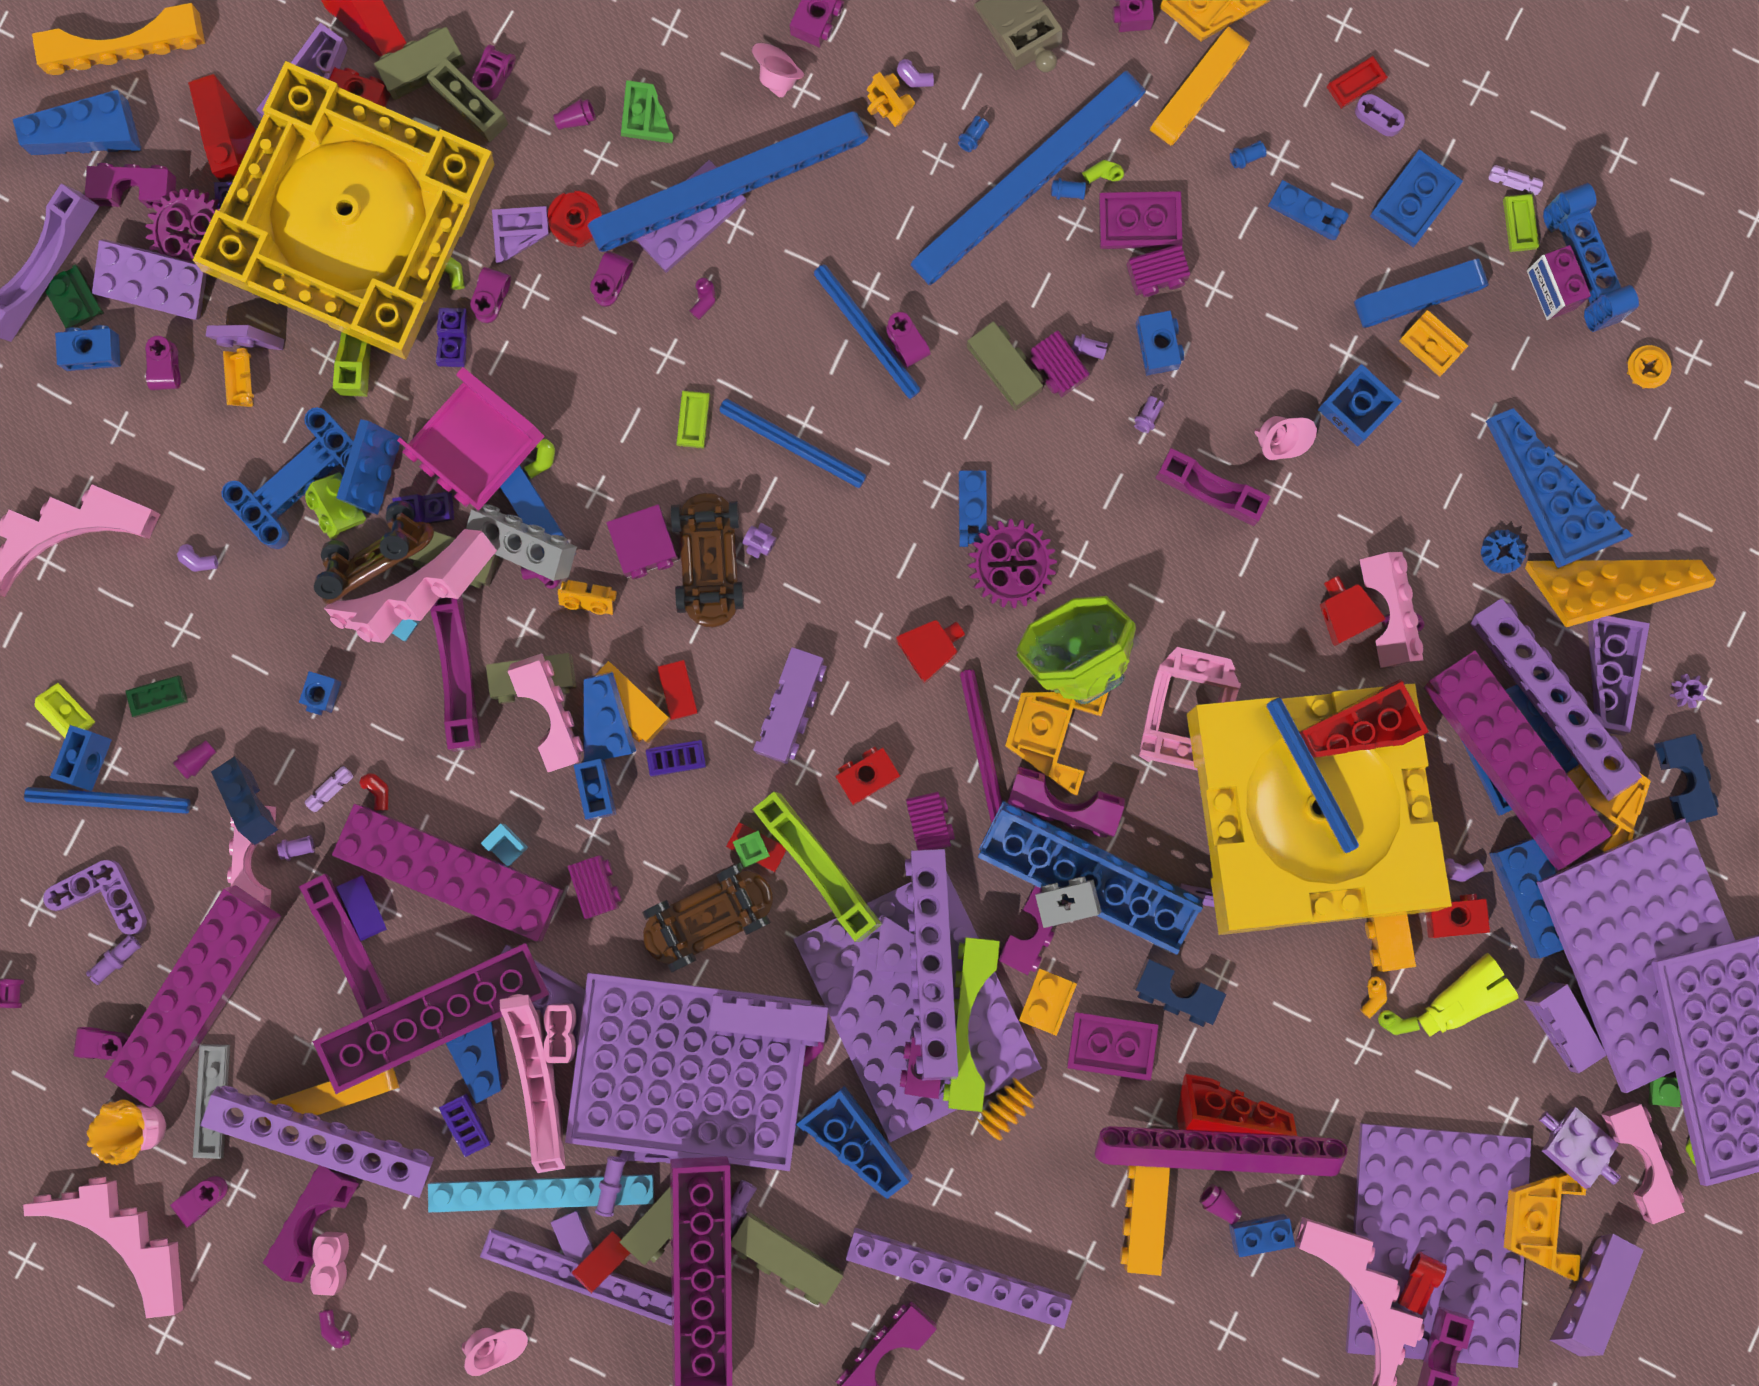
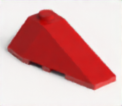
(369, 22)
(222, 126)
(1372, 722)
(1216, 1109)

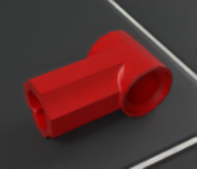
(1425, 1275)

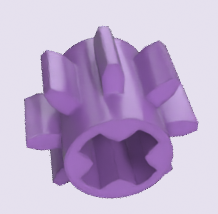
(759, 540)
(1681, 693)

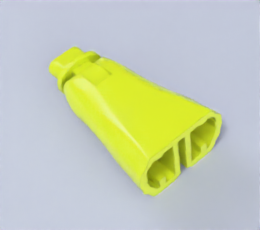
(1469, 997)

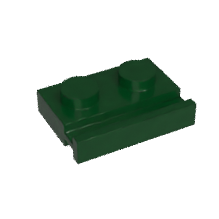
(73, 298)

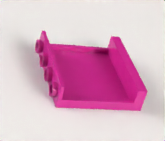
(473, 442)

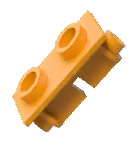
(238, 378)
(574, 596)

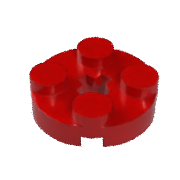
(559, 220)

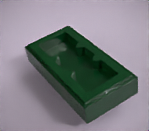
(156, 696)

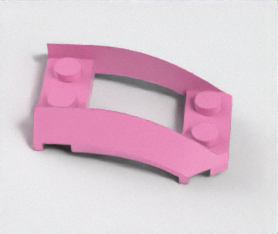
(1193, 667)

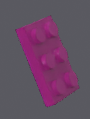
(1140, 220)
(1112, 1046)

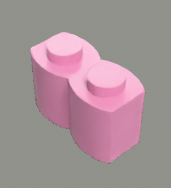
(559, 1025)
(329, 1256)

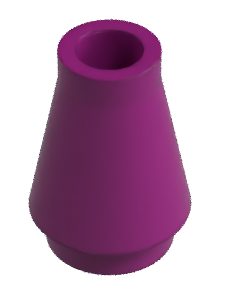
(575, 115)
(194, 759)
(1218, 1203)

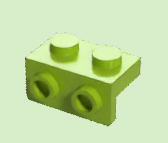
(332, 513)

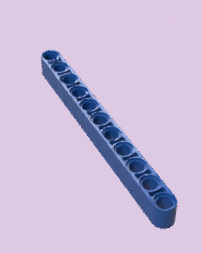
(1028, 178)
(727, 181)

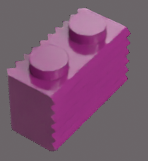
(1158, 270)
(1058, 364)
(929, 823)
(594, 886)

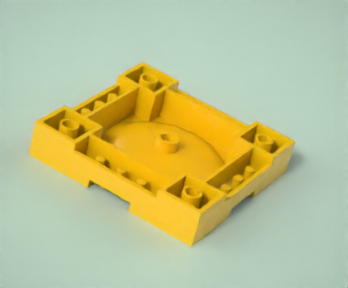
(334, 151)
(1279, 858)

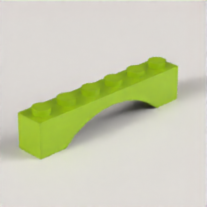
(352, 367)
(817, 864)
(978, 964)

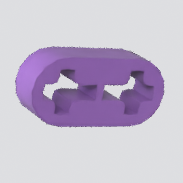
(1379, 115)

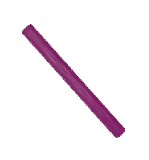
(981, 742)

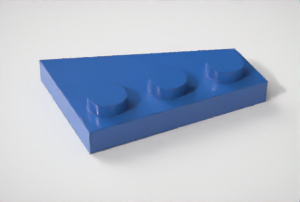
(605, 720)
(478, 1061)

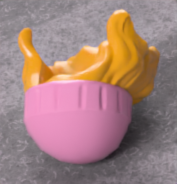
(124, 1131)

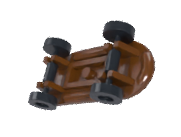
(395, 546)
(708, 559)
(707, 917)

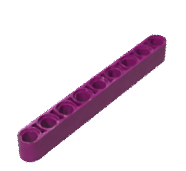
(1220, 1151)

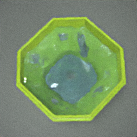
(1079, 648)

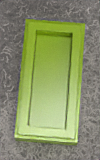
(1520, 223)
(693, 419)

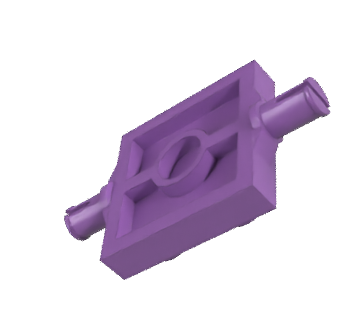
(1580, 1147)

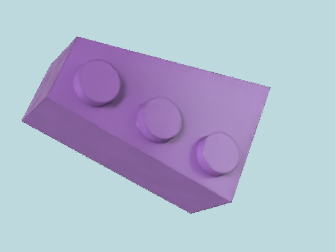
(1566, 1026)

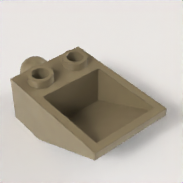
(1023, 31)

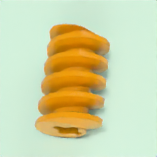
(1006, 1109)

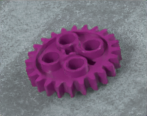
(192, 210)
(1012, 587)

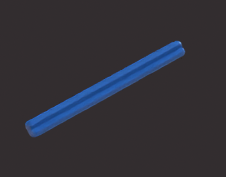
(867, 331)
(792, 443)
(1312, 775)
(107, 800)

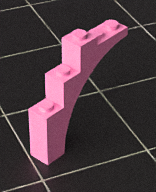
(60, 521)
(412, 598)
(537, 1081)
(126, 1230)
(1376, 1290)

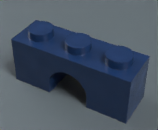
(1686, 755)
(239, 794)
(1201, 1004)

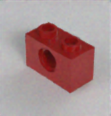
(373, 88)
(884, 774)
(1473, 920)

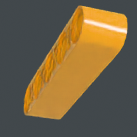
(1199, 86)
(324, 1099)

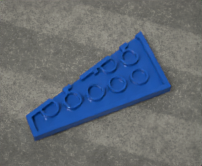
(1557, 499)

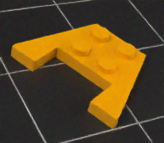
(1208, 17)
(1040, 731)
(1620, 810)
(1534, 1223)

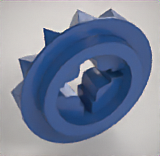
(1490, 551)

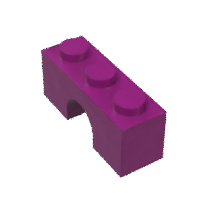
(107, 183)
(1024, 953)
(1448, 1337)

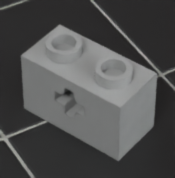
(1056, 913)

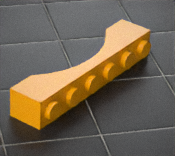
(171, 30)

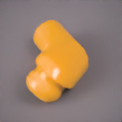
(1377, 996)

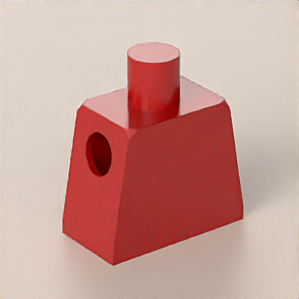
(1348, 611)
(930, 647)

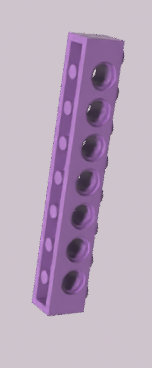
(1591, 759)
(934, 864)
(302, 1145)
(959, 1278)

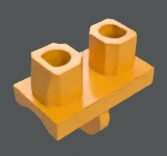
(886, 101)

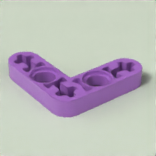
(107, 888)

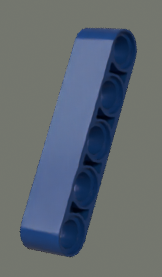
(1421, 293)
(528, 503)

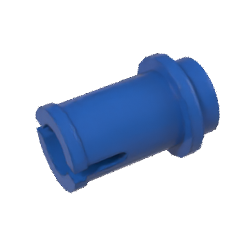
(969, 140)
(1248, 154)
(1068, 189)

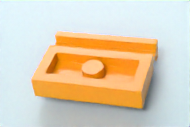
(1433, 343)
(1047, 1002)

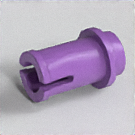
(1089, 347)
(1146, 420)
(295, 847)

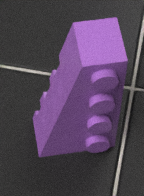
(318, 55)
(1616, 667)
(790, 705)
(768, 1018)
(1598, 1297)

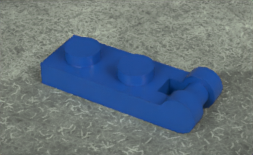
(1308, 210)
(972, 506)

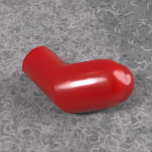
(378, 788)

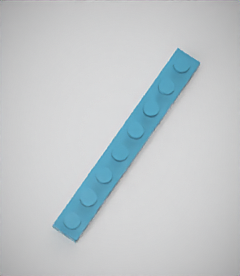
(534, 1193)

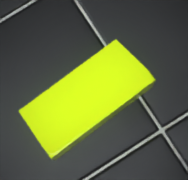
(62, 710)

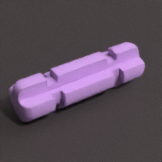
(1515, 180)
(328, 789)

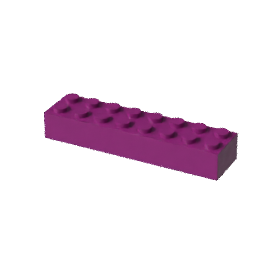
(1516, 761)
(448, 872)
(192, 996)
(427, 1018)
(701, 1271)

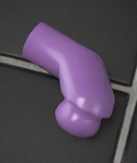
(912, 77)
(193, 561)
(1462, 873)

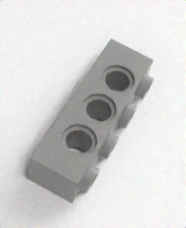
(557, 555)

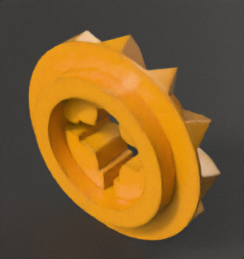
(1661, 367)

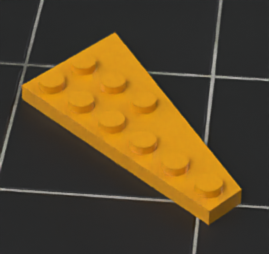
(1607, 587)

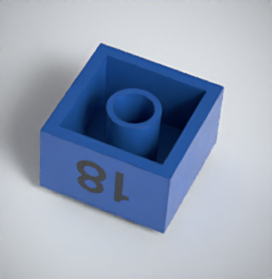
(1359, 405)

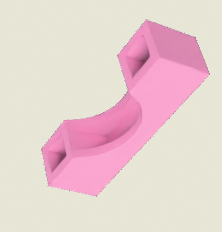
(1401, 640)
(533, 680)
(240, 871)
(1656, 1195)

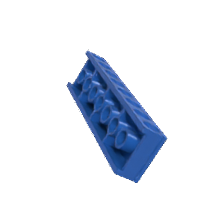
(1124, 891)

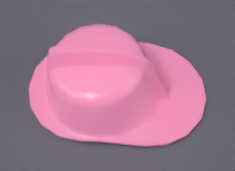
(776, 68)
(1286, 437)
(492, 1349)

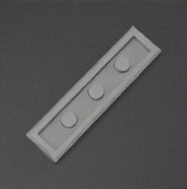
(212, 1072)

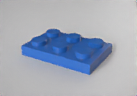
(1416, 198)
(368, 467)

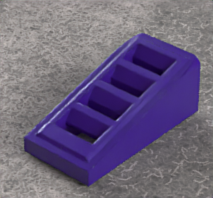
(652, 762)
(456, 1130)

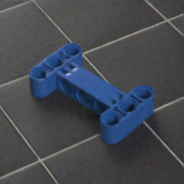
(1572, 211)
(291, 481)

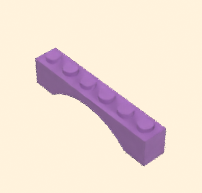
(64, 223)

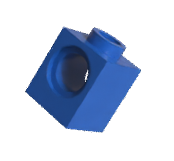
(313, 682)

